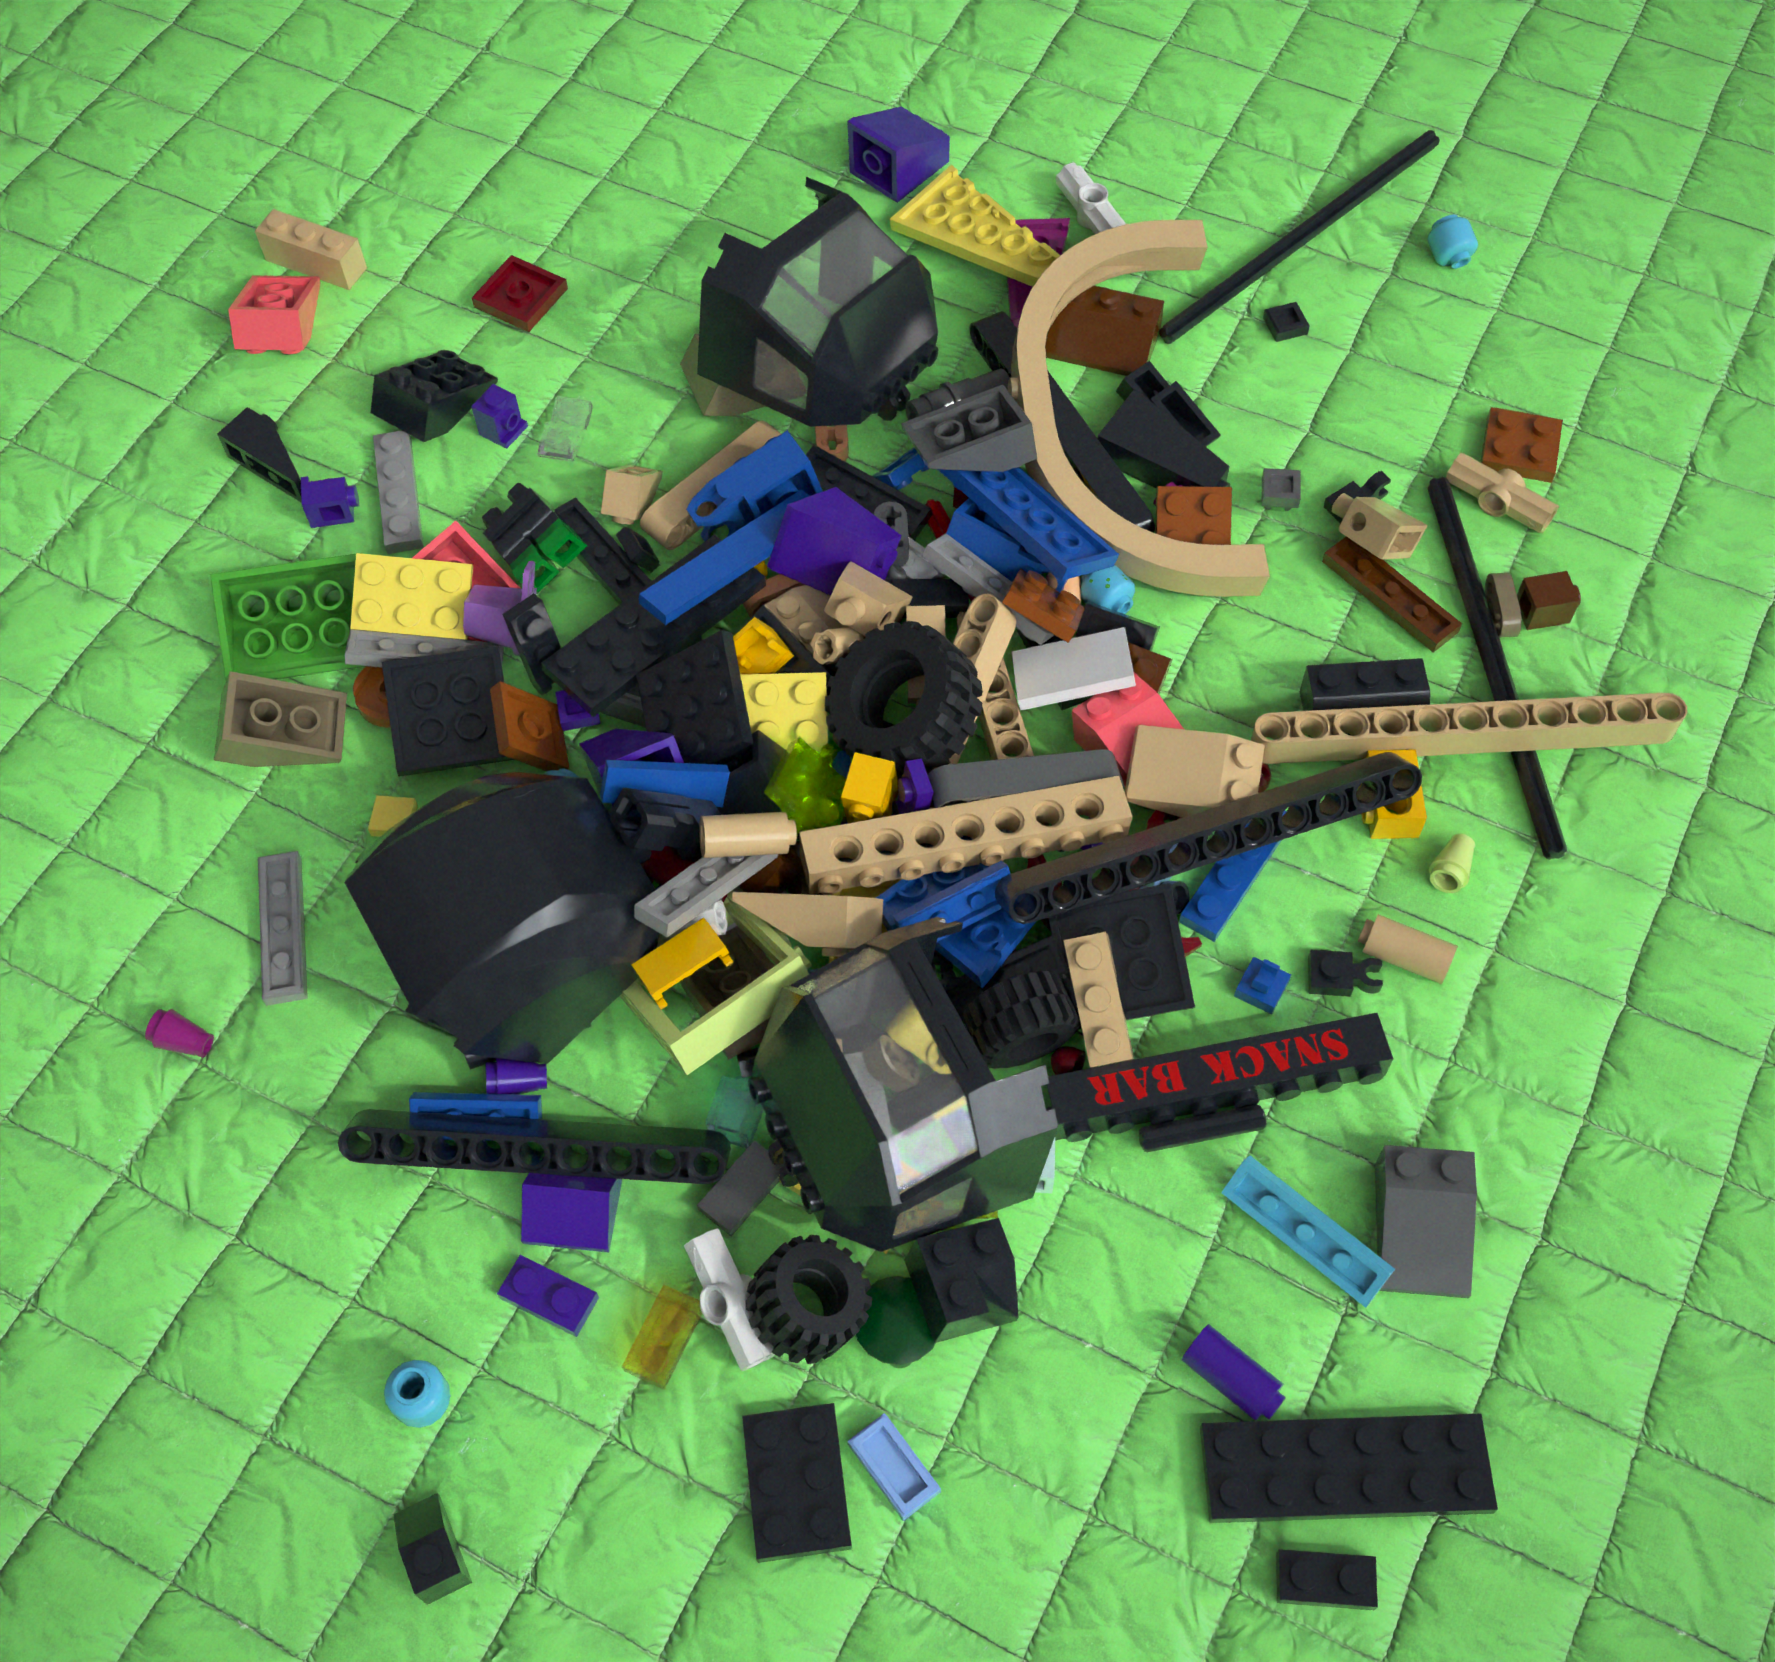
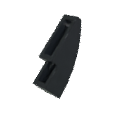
(1171, 400)

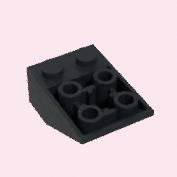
(429, 394)

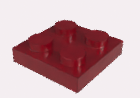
(520, 293)

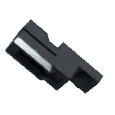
(660, 821)

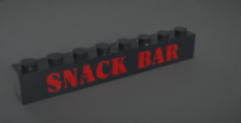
(1218, 1077)

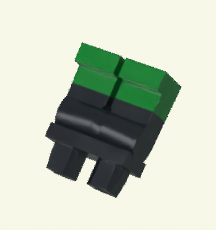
(524, 525)

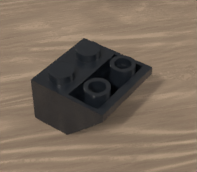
(750, 775)

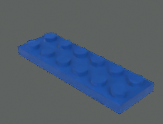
(1036, 521)

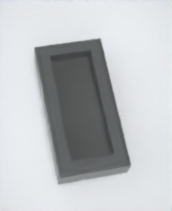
(741, 1189)

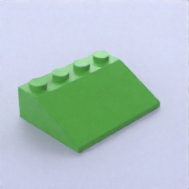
(285, 617)

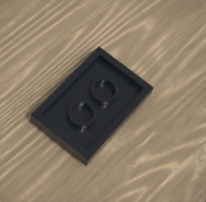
(796, 1483)

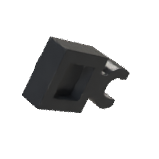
(1336, 973)

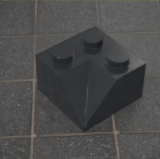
(964, 1279)

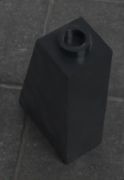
(1158, 449)

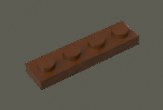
(1392, 593)

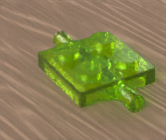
(808, 786)

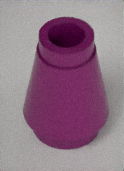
(176, 1033)

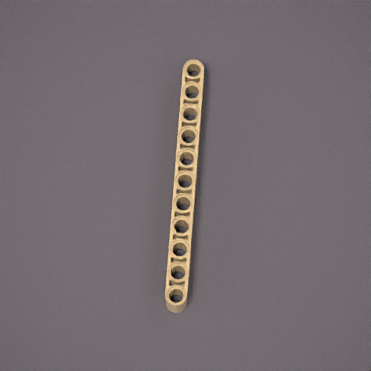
(1529, 723)

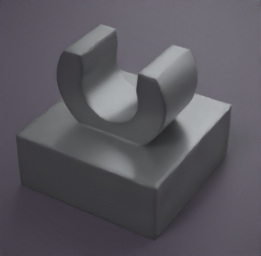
(1281, 488)

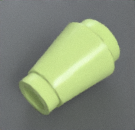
(1453, 864)

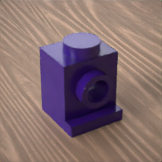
(498, 416)
(328, 501)

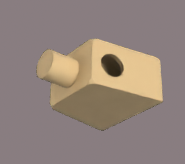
(1378, 526)
(865, 599)

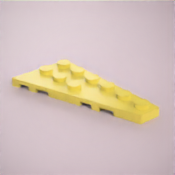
(972, 227)

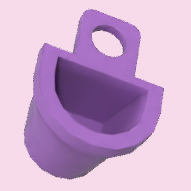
(486, 605)

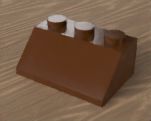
(1106, 330)

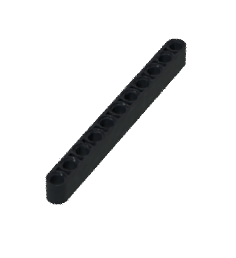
(1191, 833)

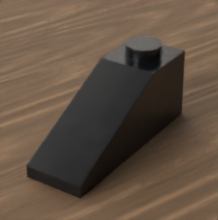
(257, 446)

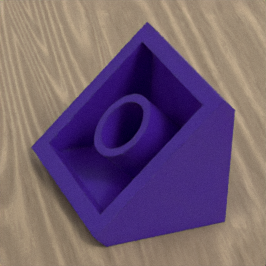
(569, 1211)

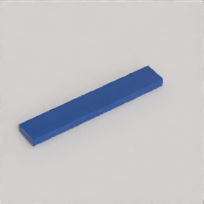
(716, 565)

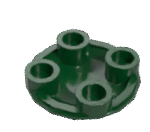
(896, 1324)

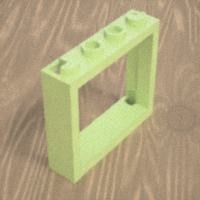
(736, 1014)

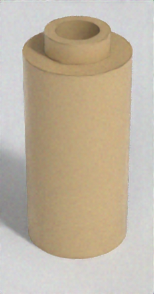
(746, 834)
(1407, 948)

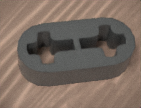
(899, 513)

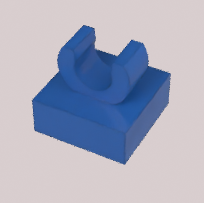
(1262, 985)

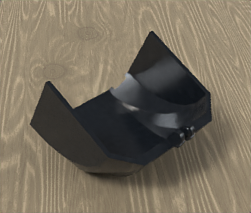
(507, 911)

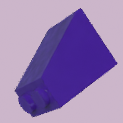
(895, 150)
(827, 533)
(627, 746)

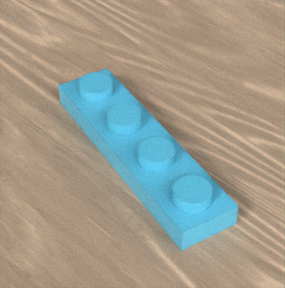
(1308, 1231)

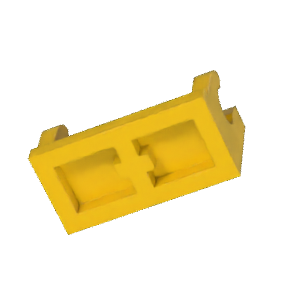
(760, 649)
(680, 959)

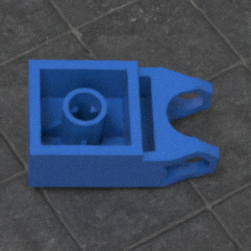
(755, 485)
(991, 544)

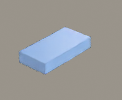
(894, 1466)

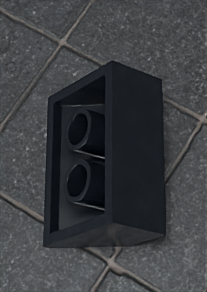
(1365, 685)

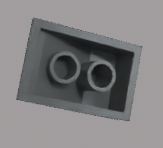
(974, 434)
(1426, 1219)

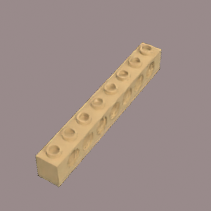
(981, 820)

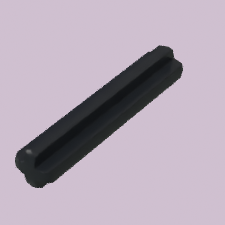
(1202, 1128)

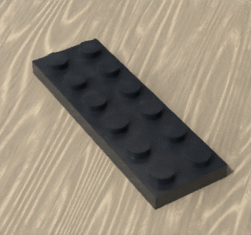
(629, 639)
(1347, 1468)

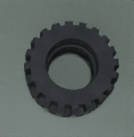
(872, 675)

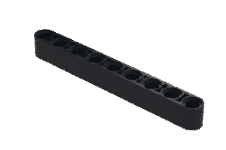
(1087, 456)
(518, 1157)

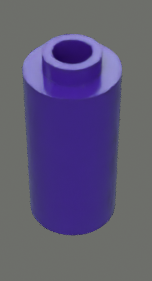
(1234, 1374)

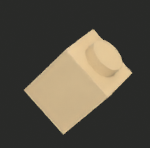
(629, 492)

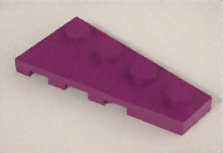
(1048, 231)

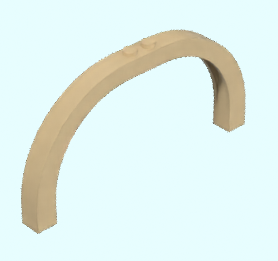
(1142, 554)

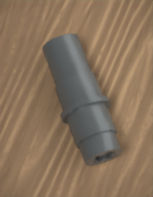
(951, 393)

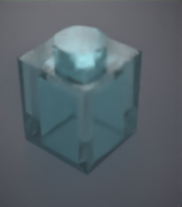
(734, 1111)

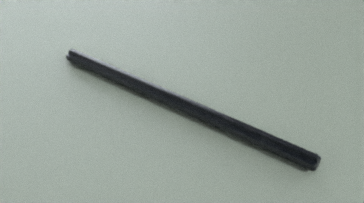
(1298, 237)
(1495, 663)

